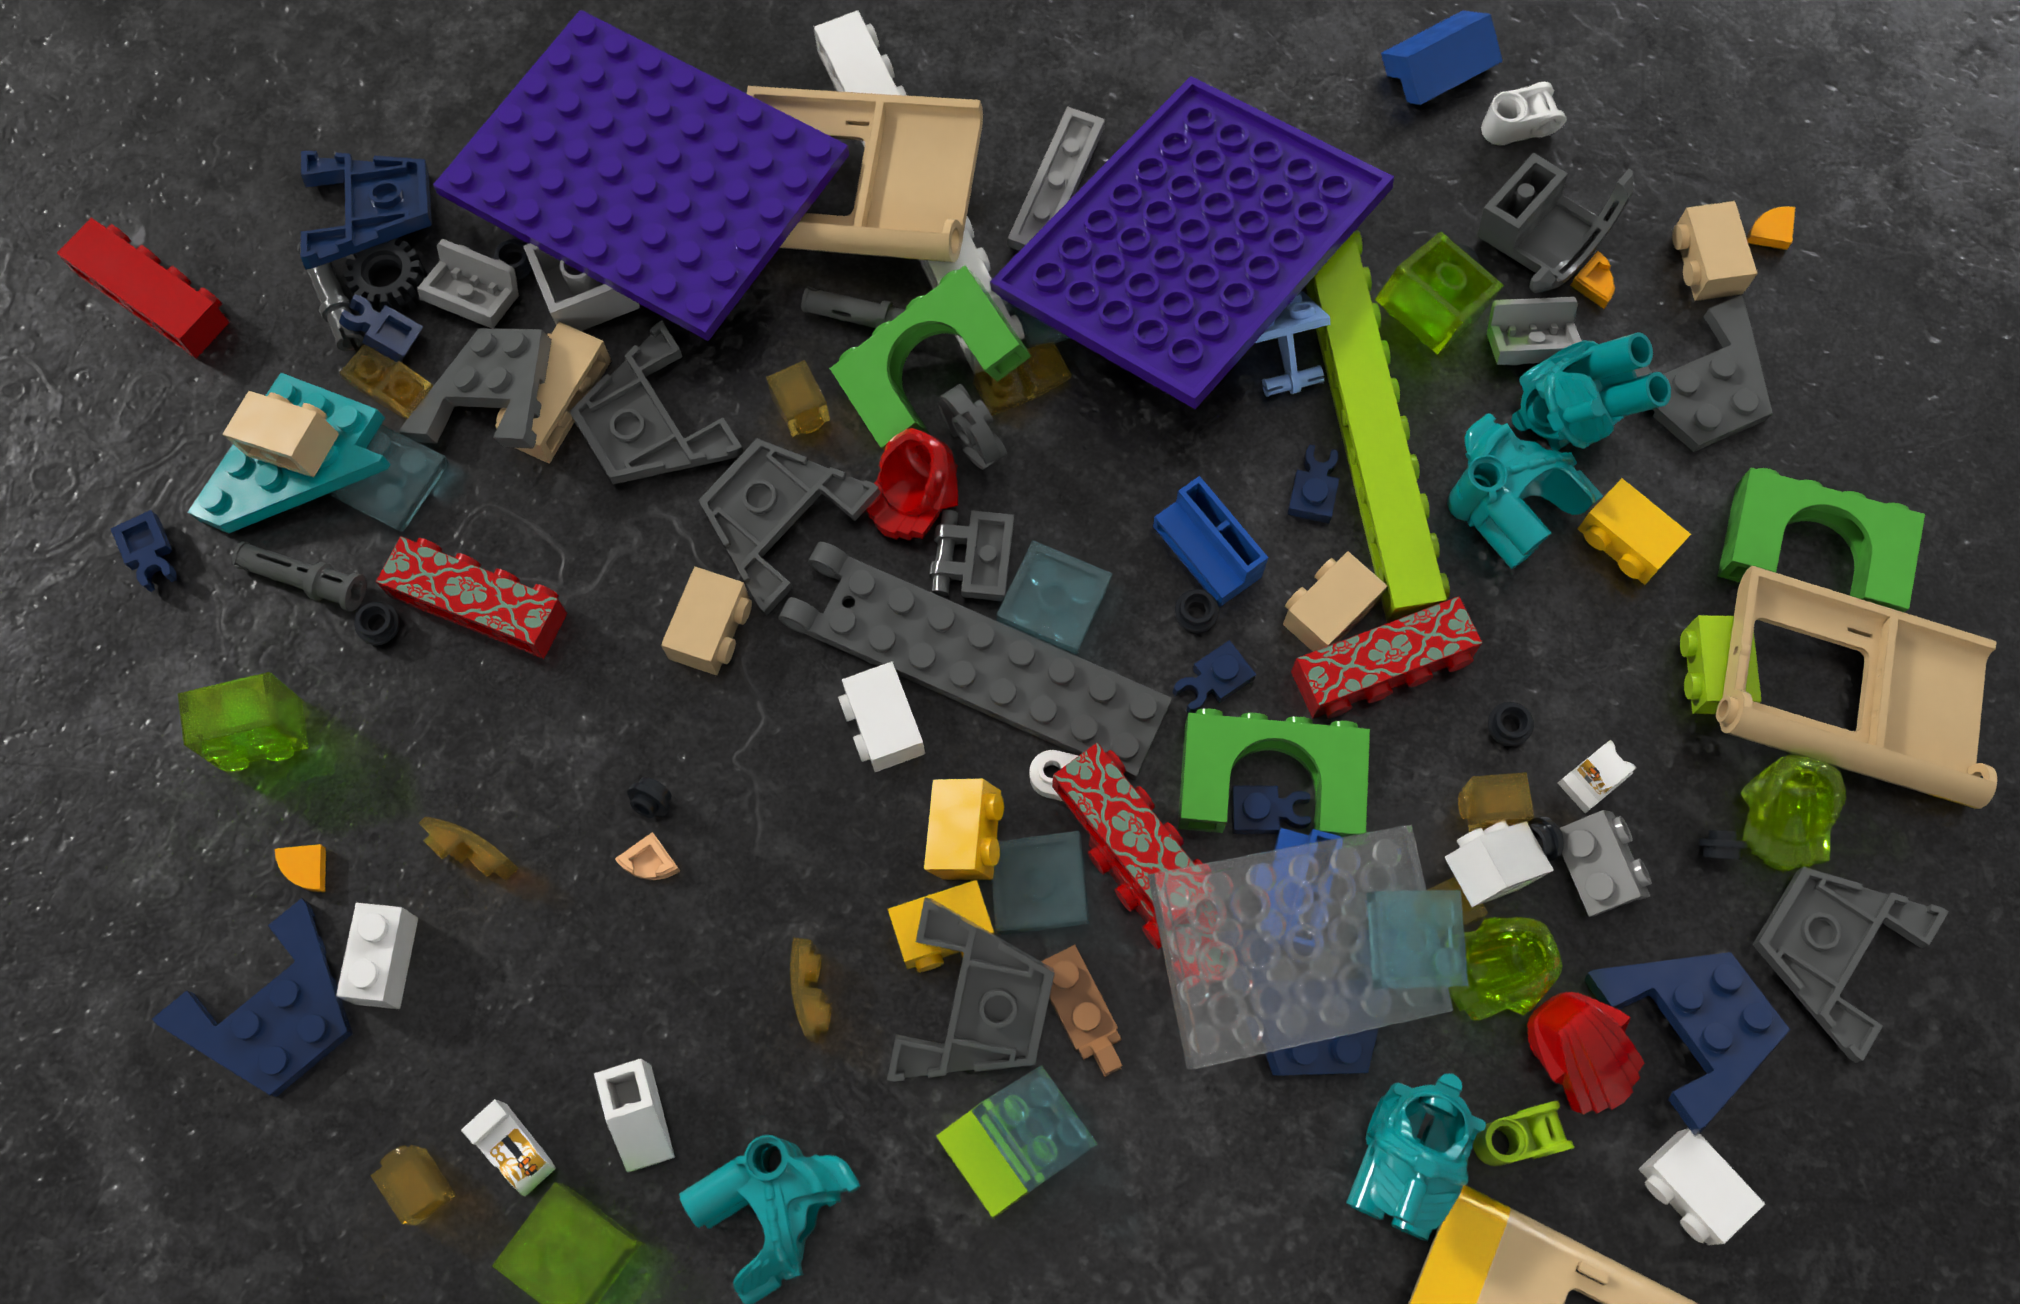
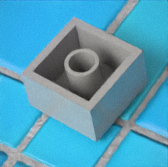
(573, 295)

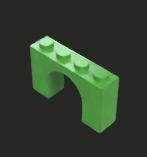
(956, 306)
(1879, 534)
(1331, 754)

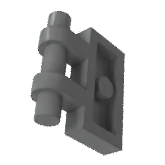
(986, 559)

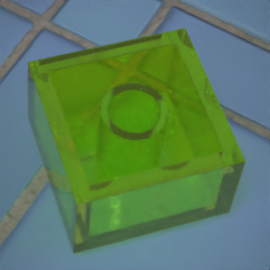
(1438, 292)
(243, 721)
(567, 1250)

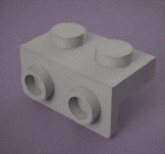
(470, 284)
(1531, 329)
(1603, 862)

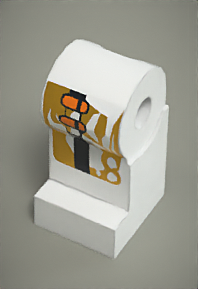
(1596, 777)
(509, 1146)

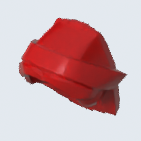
(914, 484)
(1585, 1050)

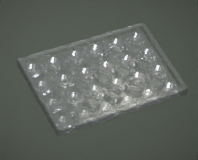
(1279, 946)

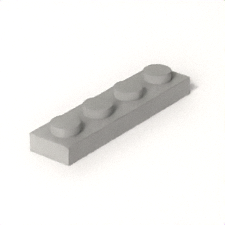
(1058, 174)

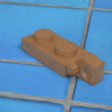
(1083, 1010)

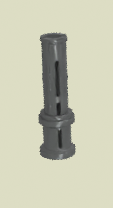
(317, 579)

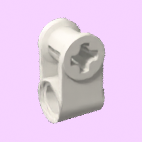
(1522, 115)

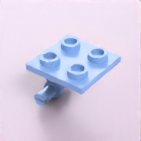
(1297, 317)

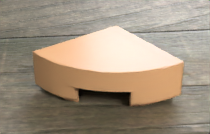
(648, 860)

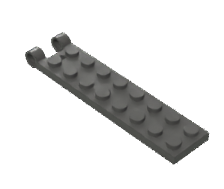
(980, 661)

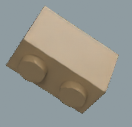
(1714, 251)
(281, 432)
(1334, 603)
(707, 621)

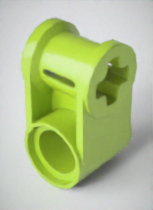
(1530, 1134)

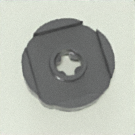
(971, 424)

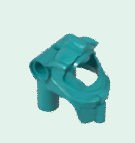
(1588, 390)
(1505, 472)
(1411, 1175)
(782, 1200)

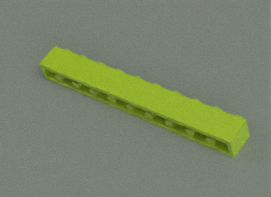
(1376, 436)

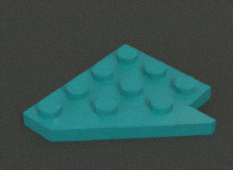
(253, 490)

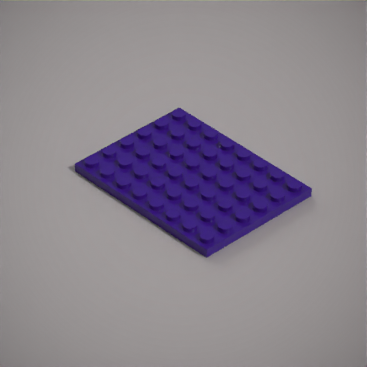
(643, 173)
(1192, 239)

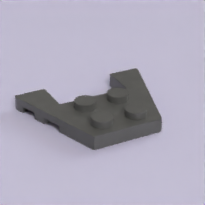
(491, 371)
(1721, 390)
(633, 429)
(763, 499)
(1820, 938)
(995, 1005)

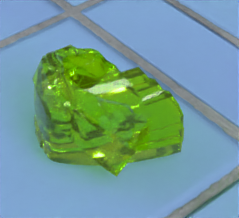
(1793, 811)
(1508, 967)

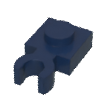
(385, 331)
(1313, 490)
(143, 546)
(1218, 674)
(1261, 810)

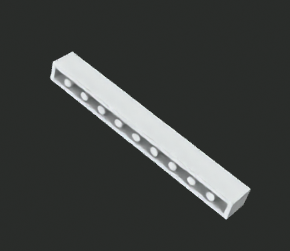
(856, 66)

